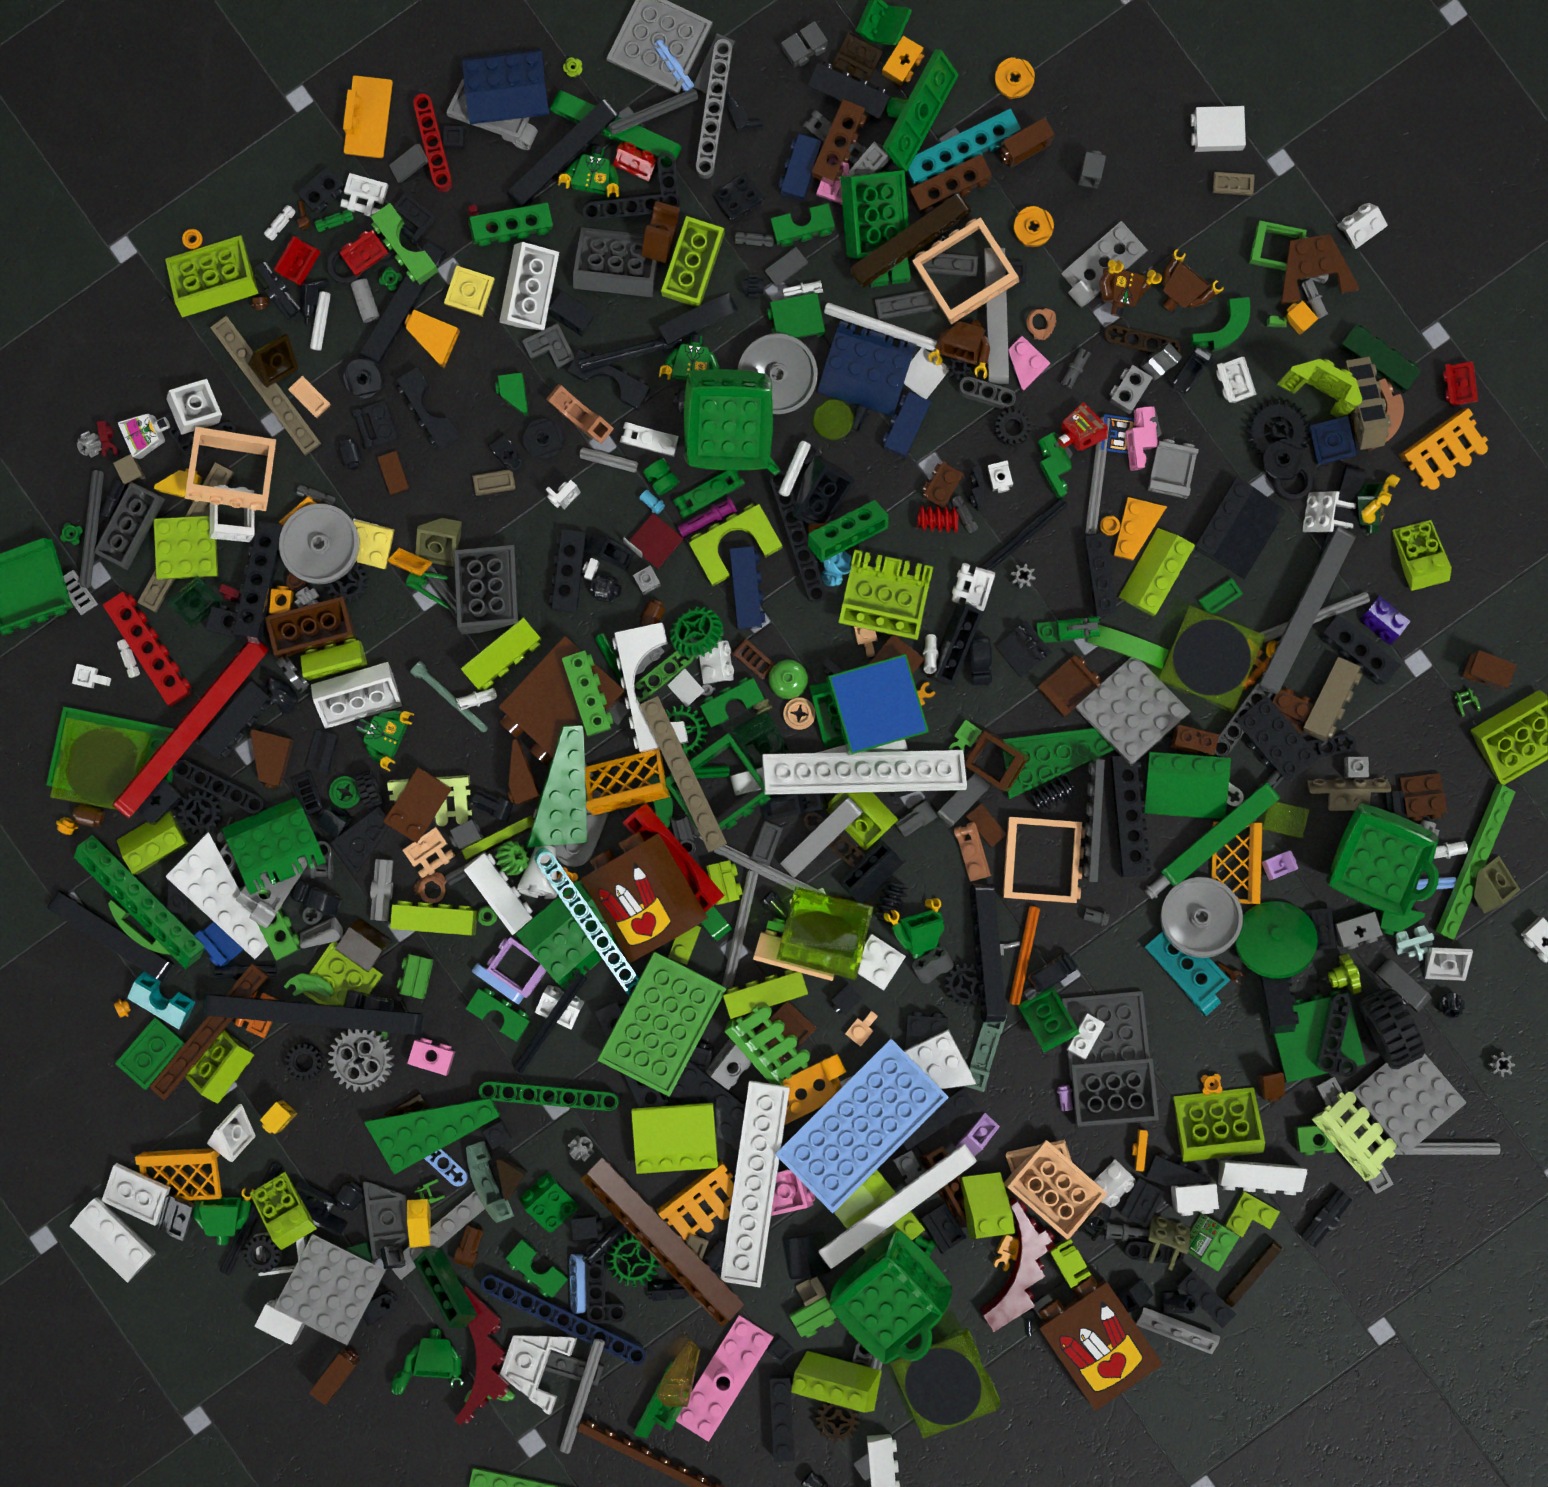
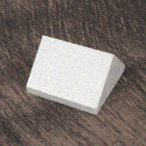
(1447, 963)
(232, 1134)

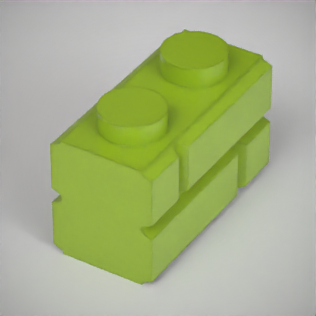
(723, 876)

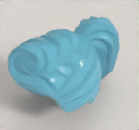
(835, 568)

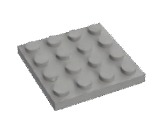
(657, 20)
(1132, 710)
(1409, 1101)
(329, 1289)

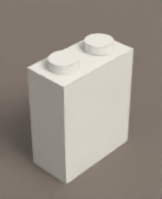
(1218, 128)

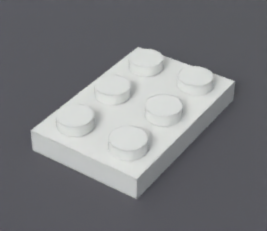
(135, 1194)

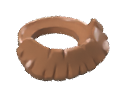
(1049, 316)
(438, 878)

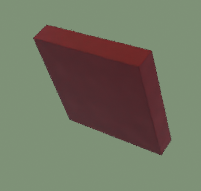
(656, 540)

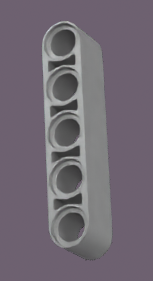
(821, 837)

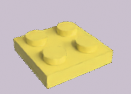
(469, 291)
(374, 544)

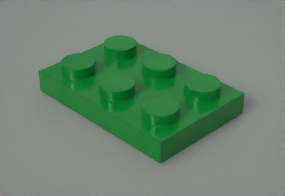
(1048, 1019)
(150, 1053)

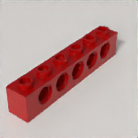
(116, 609)

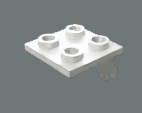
(1321, 511)

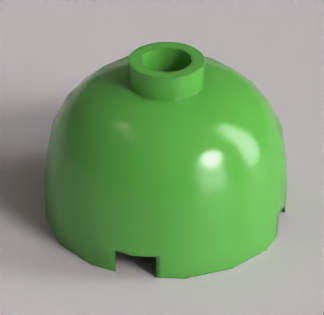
(788, 679)

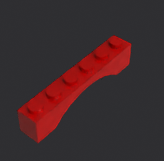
(649, 825)

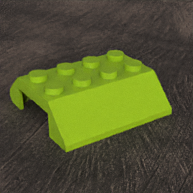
(1327, 379)
(885, 596)

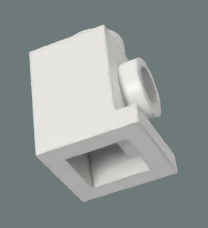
(1000, 468)

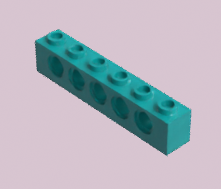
(1005, 121)

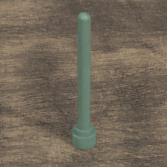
(420, 671)

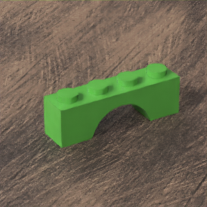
(418, 263)

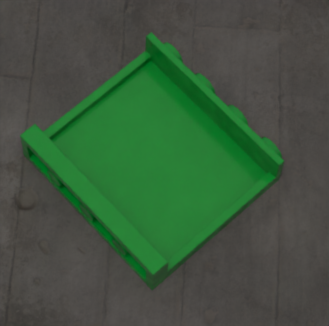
(31, 586)
(1300, 1048)

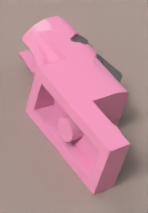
(1143, 436)

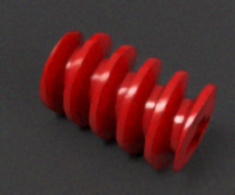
(938, 519)

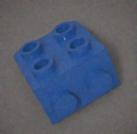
(218, 944)

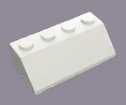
(529, 286)
(356, 695)
(498, 892)
(1261, 1176)
(112, 1238)
(881, 1460)

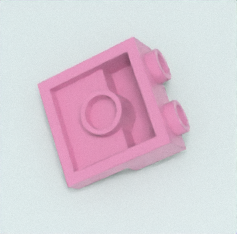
(790, 1193)

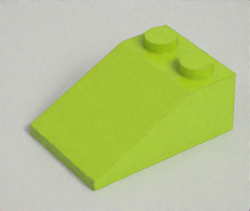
(986, 1206)

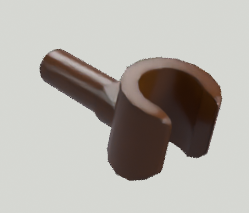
(303, 222)
(1232, 973)

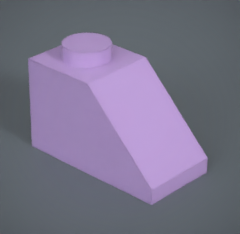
(979, 1134)

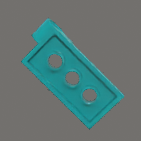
(1201, 995)

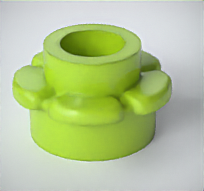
(572, 72)

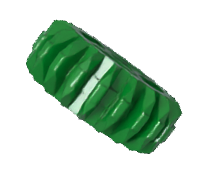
(698, 636)
(697, 727)
(624, 1256)

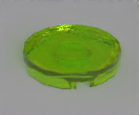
(833, 420)

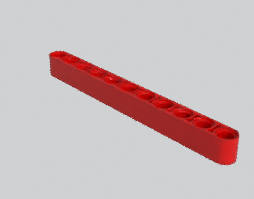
(189, 728)

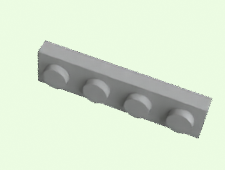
(1177, 1330)

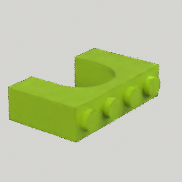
(751, 521)

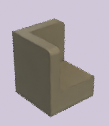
(129, 469)
(811, 1290)

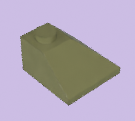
(438, 541)
(1494, 885)

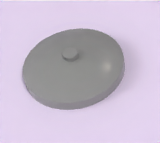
(787, 364)
(319, 543)
(1201, 917)

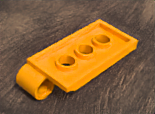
(828, 1071)

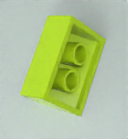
(333, 659)
(871, 822)
(151, 843)
(219, 1067)

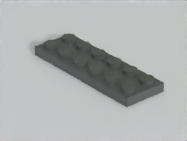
(1094, 811)

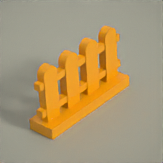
(1435, 451)
(691, 1205)

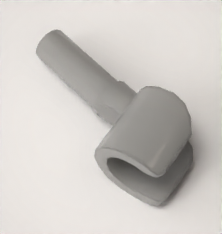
(1009, 945)

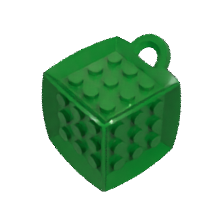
(729, 420)
(1383, 861)
(892, 1298)

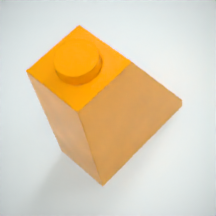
(433, 335)

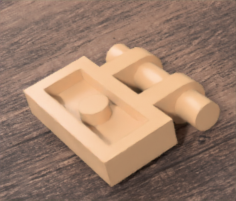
(427, 846)

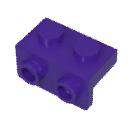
(1384, 620)

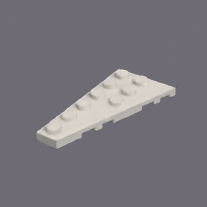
(211, 887)
(940, 1061)

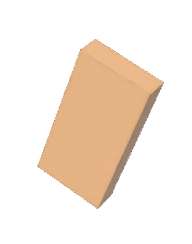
(309, 396)

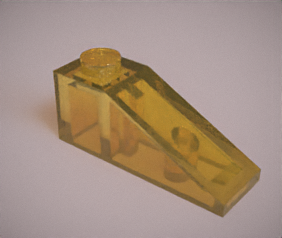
(678, 1380)

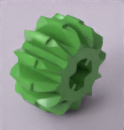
(512, 858)

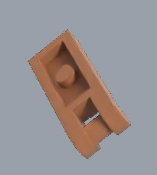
(972, 852)

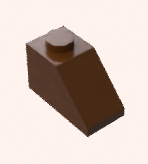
(1271, 1085)

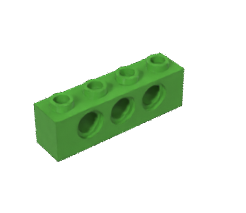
(290, 944)

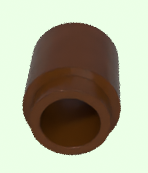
(652, 613)
(88, 815)

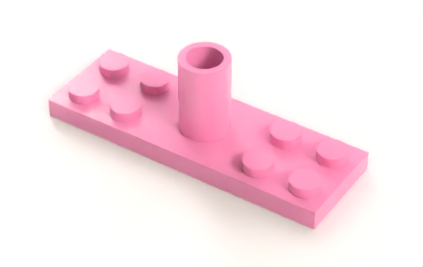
(733, 1359)

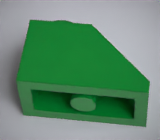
(512, 390)
(1394, 923)

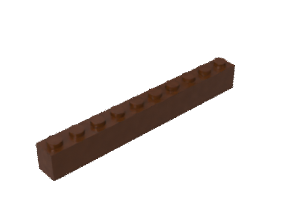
(662, 1242)

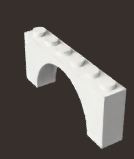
(633, 648)

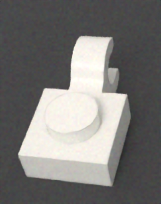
(88, 676)

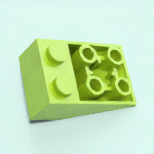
(1422, 555)
(282, 1211)

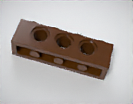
(847, 112)
(974, 166)
(951, 1192)

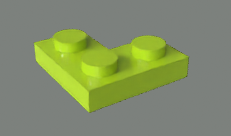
(684, 945)
(1249, 1209)

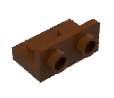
(942, 485)

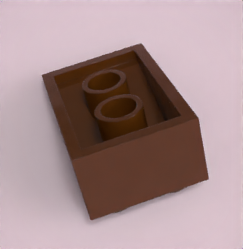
(521, 779)
(417, 805)

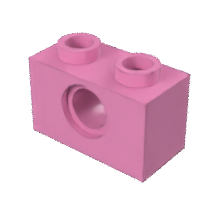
(419, 1058)

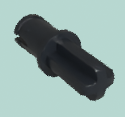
(113, 498)

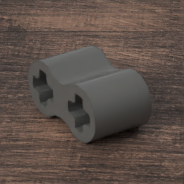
(1160, 361)
(932, 965)

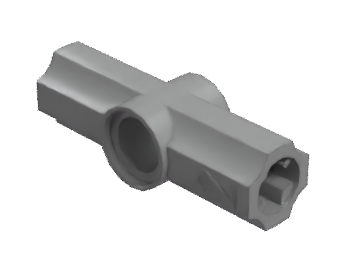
(381, 890)

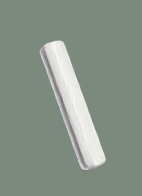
(320, 321)
(794, 468)

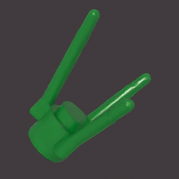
(419, 583)

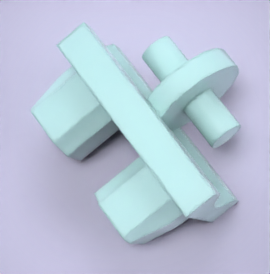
(1415, 946)

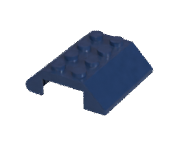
(505, 86)
(866, 369)

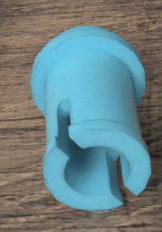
(652, 502)

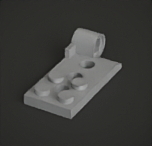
(514, 130)
(1086, 290)
(265, 909)

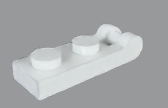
(650, 439)

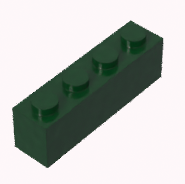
(1388, 362)
(445, 1288)

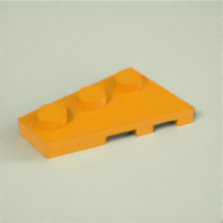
(1136, 525)

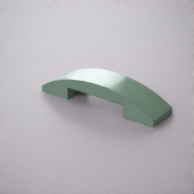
(984, 1053)
(485, 1184)

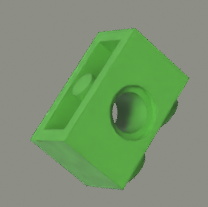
(1304, 1140)

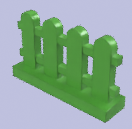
(757, 1051)

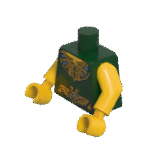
(1372, 502)

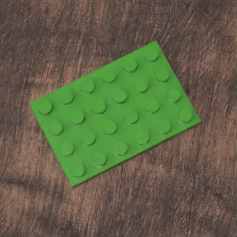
(661, 1023)

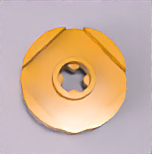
(1016, 67)
(1038, 216)

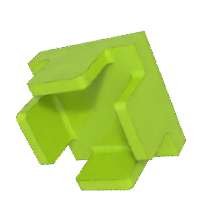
(1069, 1262)

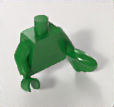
(429, 1359)

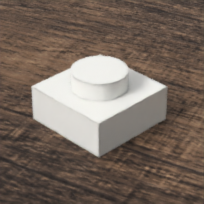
(590, 569)

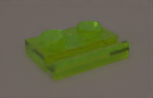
(1286, 819)

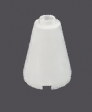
(533, 881)

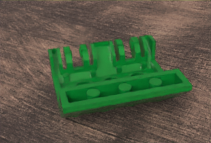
(272, 843)
(559, 940)

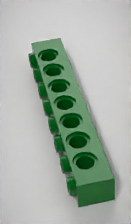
(139, 902)

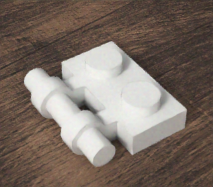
(366, 189)
(979, 589)

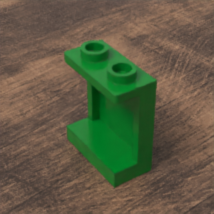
(797, 316)

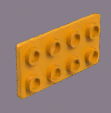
(367, 116)

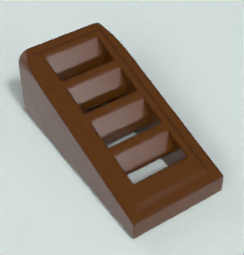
(744, 642)

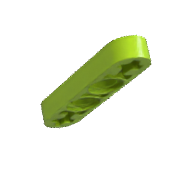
(498, 837)

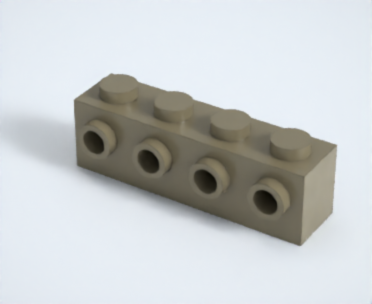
(1332, 700)

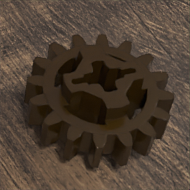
(827, 1418)

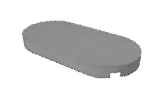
(580, 853)

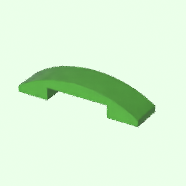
(1130, 646)
(120, 915)

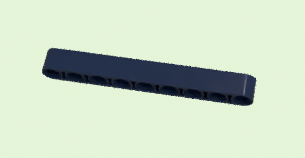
(556, 1310)

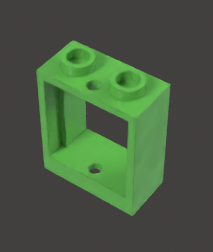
(1263, 227)

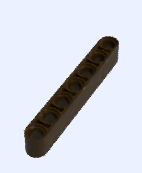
(910, 240)

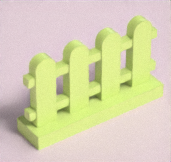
(460, 798)
(1347, 1143)

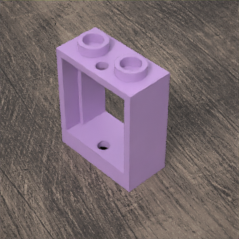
(495, 960)

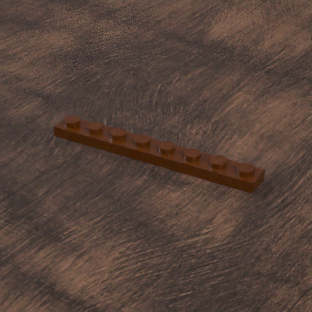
(204, 1036)
(644, 1455)

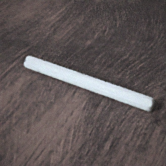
(880, 326)

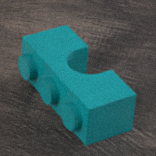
(147, 995)

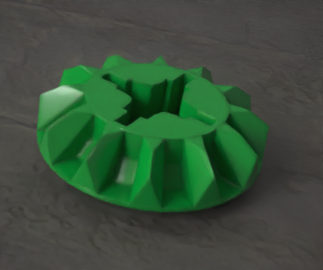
(336, 795)

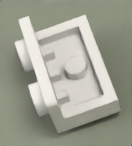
(1362, 224)
(1236, 380)
(718, 665)
(1115, 1181)

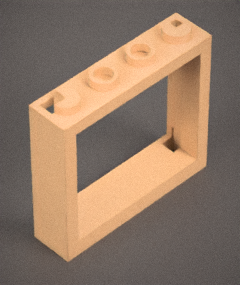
(981, 297)
(234, 442)
(1078, 852)

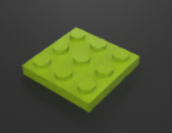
(184, 548)
(342, 976)

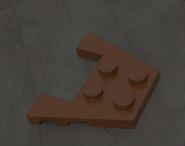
(1315, 258)

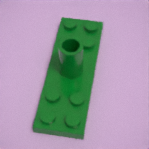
(919, 111)

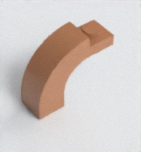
(1394, 408)
(579, 415)

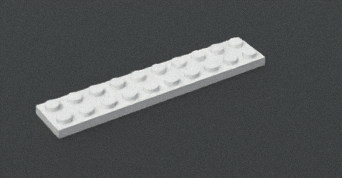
(864, 772)
(754, 1183)

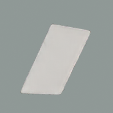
(632, 547)
(685, 687)

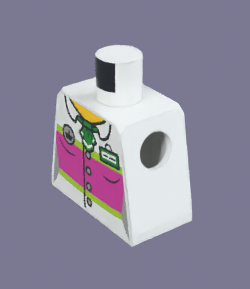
(143, 434)

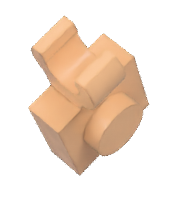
(866, 638)
(860, 1029)

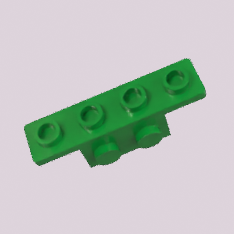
(657, 1412)

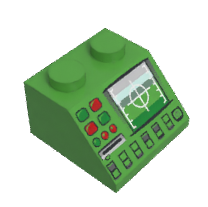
(1211, 1242)

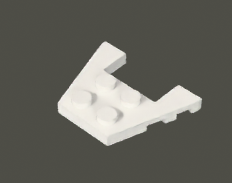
(527, 1362)

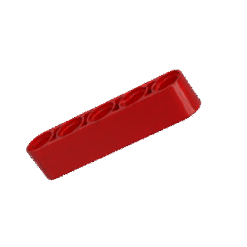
(432, 133)

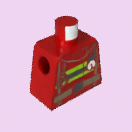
(1082, 429)

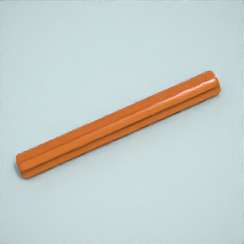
(1024, 955)

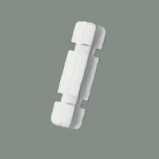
(280, 222)
(128, 658)

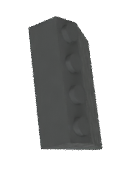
(613, 263)
(485, 588)
(1114, 1093)

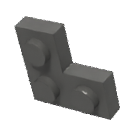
(550, 341)

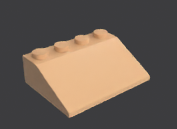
(767, 952)
(1055, 1189)

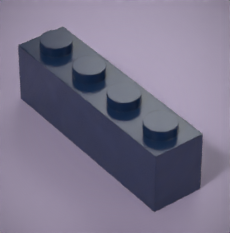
(746, 588)

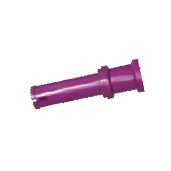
(716, 512)

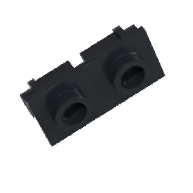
(659, 1288)

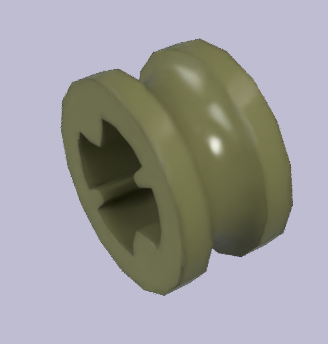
(762, 706)

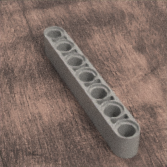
(714, 99)
(996, 321)

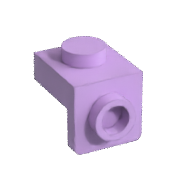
(1280, 865)

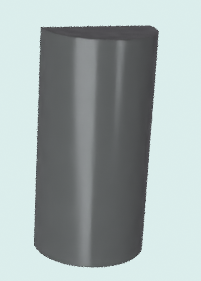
(129, 525)

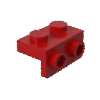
(635, 161)
(363, 252)
(296, 261)
(1461, 383)

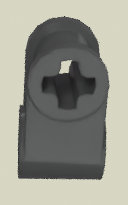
(328, 866)

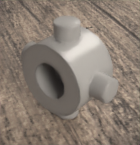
(708, 690)

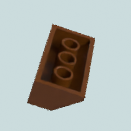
(310, 627)

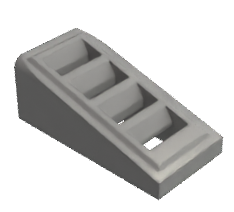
(93, 603)
(322, 933)

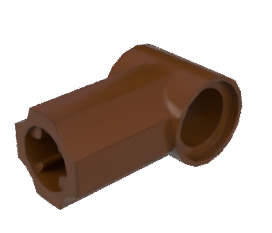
(467, 1251)

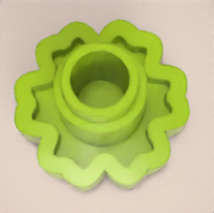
(1345, 975)

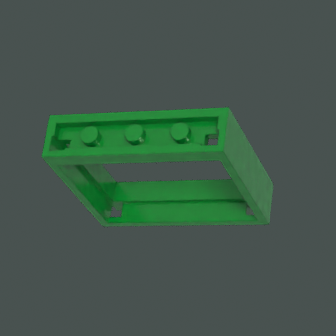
(703, 758)

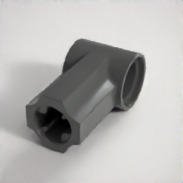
(918, 817)
(683, 831)

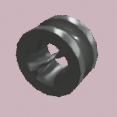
(315, 920)

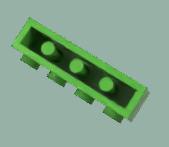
(586, 693)

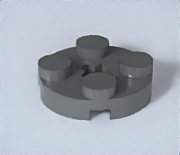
(295, 677)

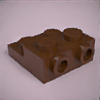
(1293, 708)
(1423, 796)

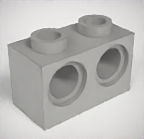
(1133, 391)

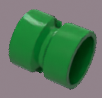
(661, 477)

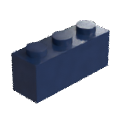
(800, 167)
(906, 424)

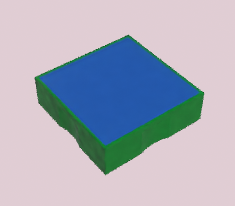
(877, 704)

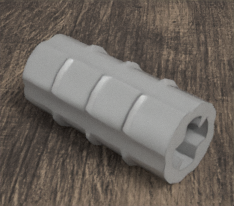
(365, 300)

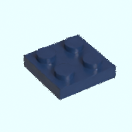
(1334, 440)

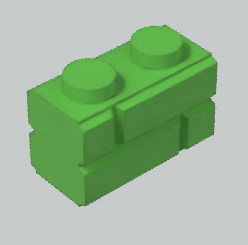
(415, 976)
(813, 1316)

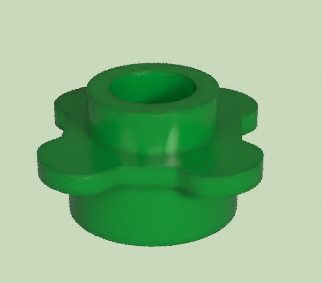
(384, 280)
(67, 529)

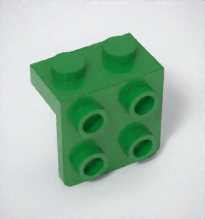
(883, 22)
(548, 1203)

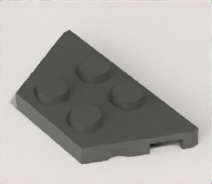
(385, 1217)

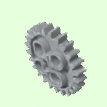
(343, 1063)

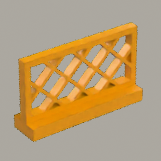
(624, 798)
(1254, 868)
(184, 1157)

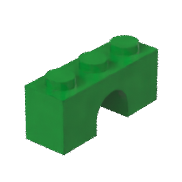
(820, 224)
(715, 707)
(514, 1022)
(548, 1282)

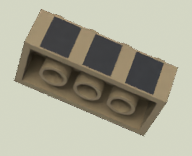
(1369, 417)

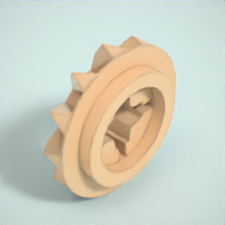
(807, 708)

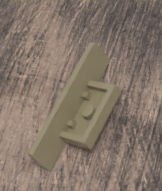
(1347, 794)

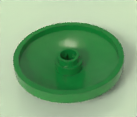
(1276, 940)

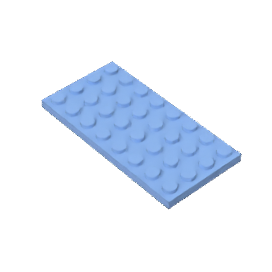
(862, 1125)

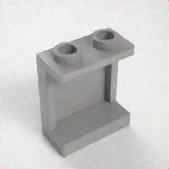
(1173, 468)

